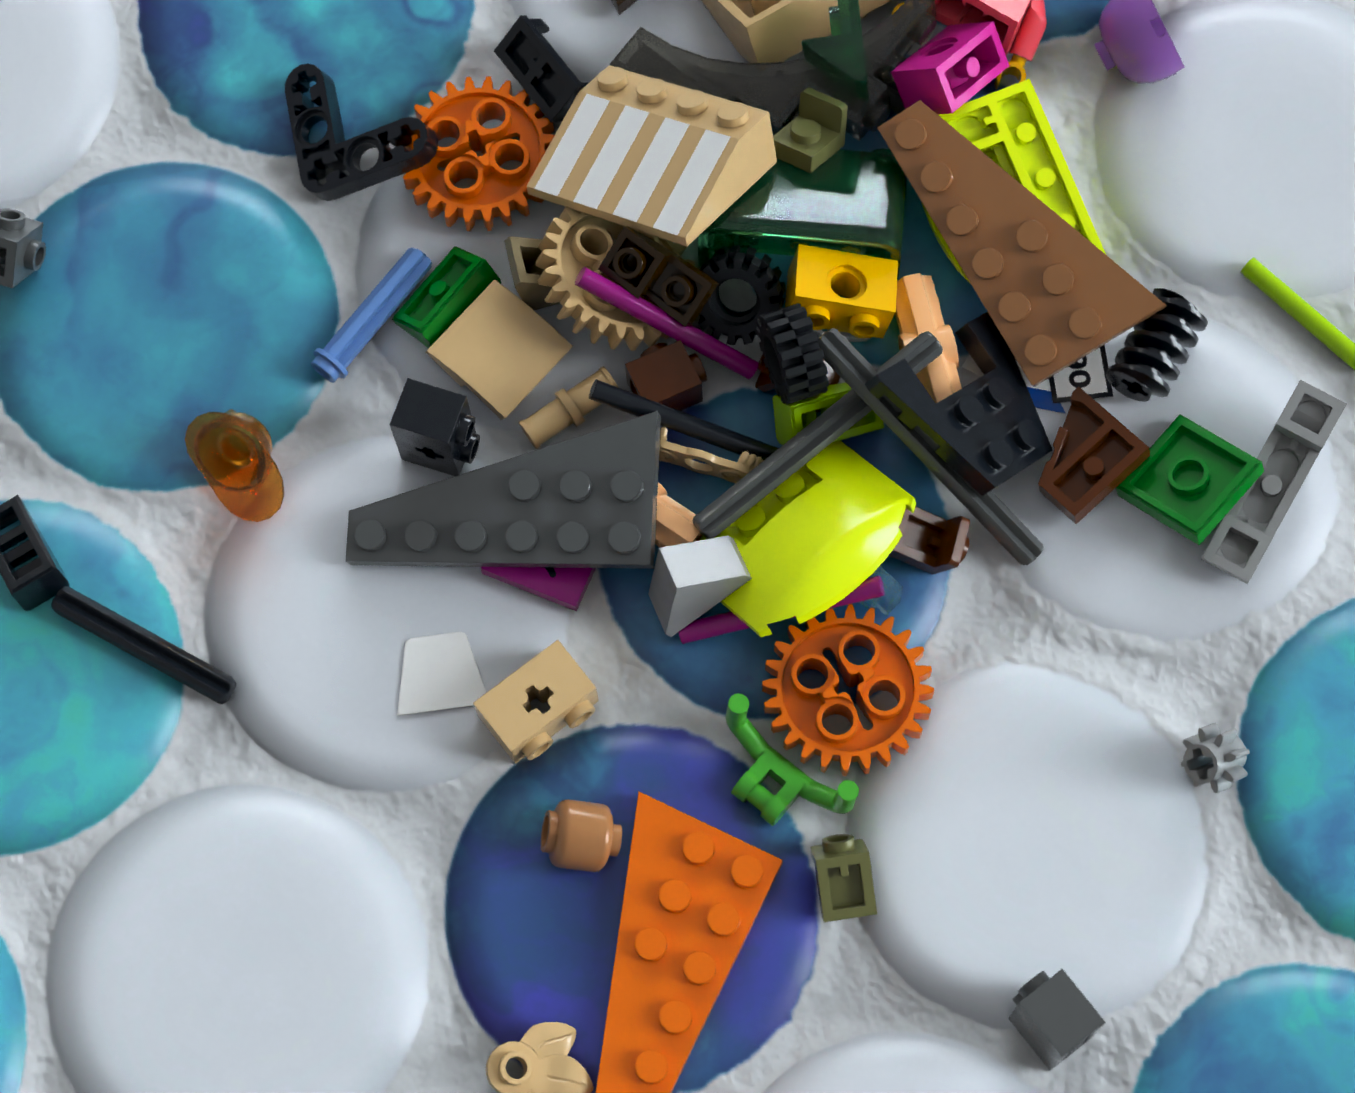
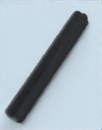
(144, 645)

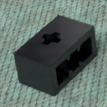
(434, 428)

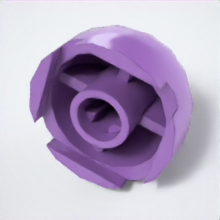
(1137, 42)

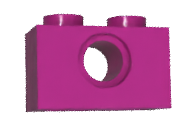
(951, 67)

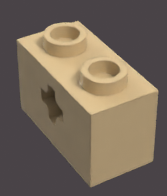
(550, 678)

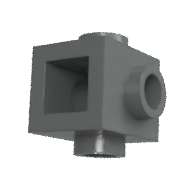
(20, 247)

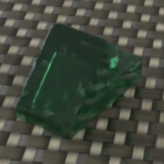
(842, 54)

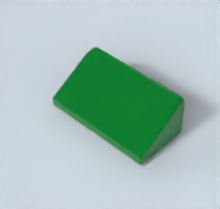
(444, 295)

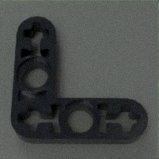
(342, 154)

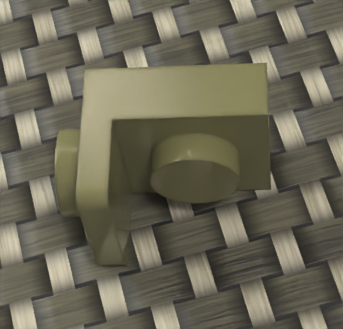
(814, 133)
(844, 878)

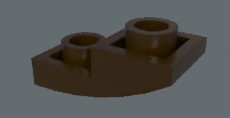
(658, 275)

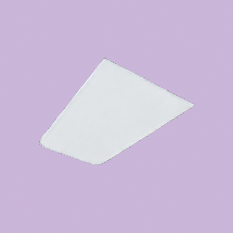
(438, 674)

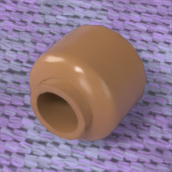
(580, 835)

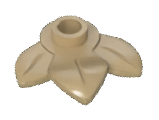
(544, 1061)

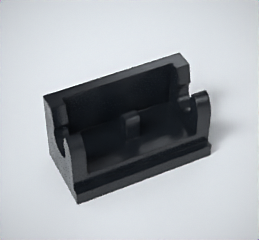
(539, 67)

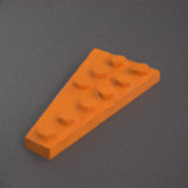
(679, 934)

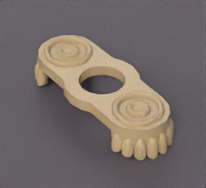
(715, 466)

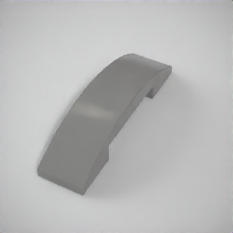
(1286, 463)

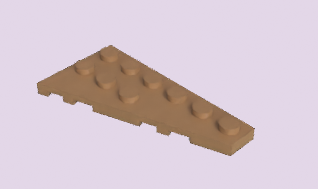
(1030, 268)

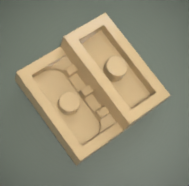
(499, 349)

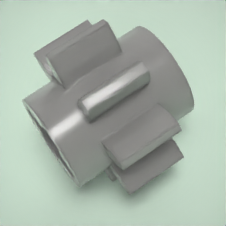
(1215, 758)

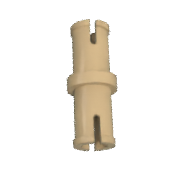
(564, 410)

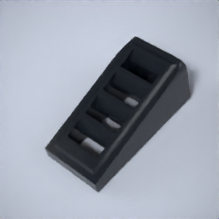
(37, 579)

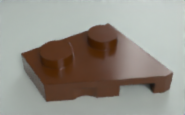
(1089, 457)

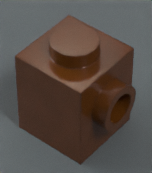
(667, 375)

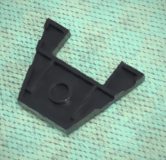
(985, 427)

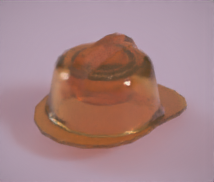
(237, 462)

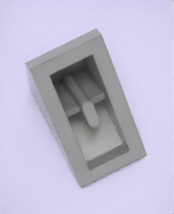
(694, 579)

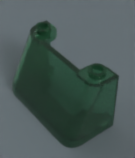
(844, 205)

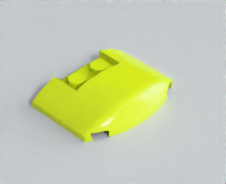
(1019, 139)
(815, 538)

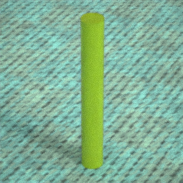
(1300, 311)

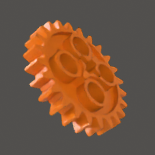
(495, 189)
(890, 670)

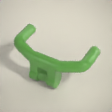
(773, 764)

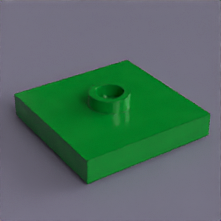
(1190, 479)

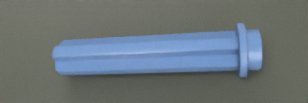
(371, 315)

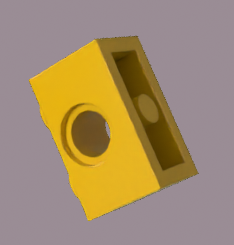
(863, 280)

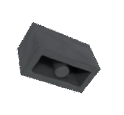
(1054, 1017)

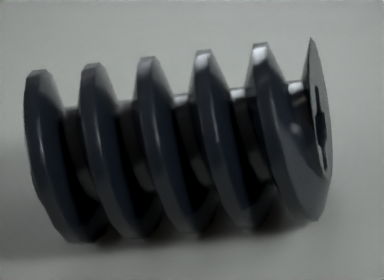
(1155, 347)

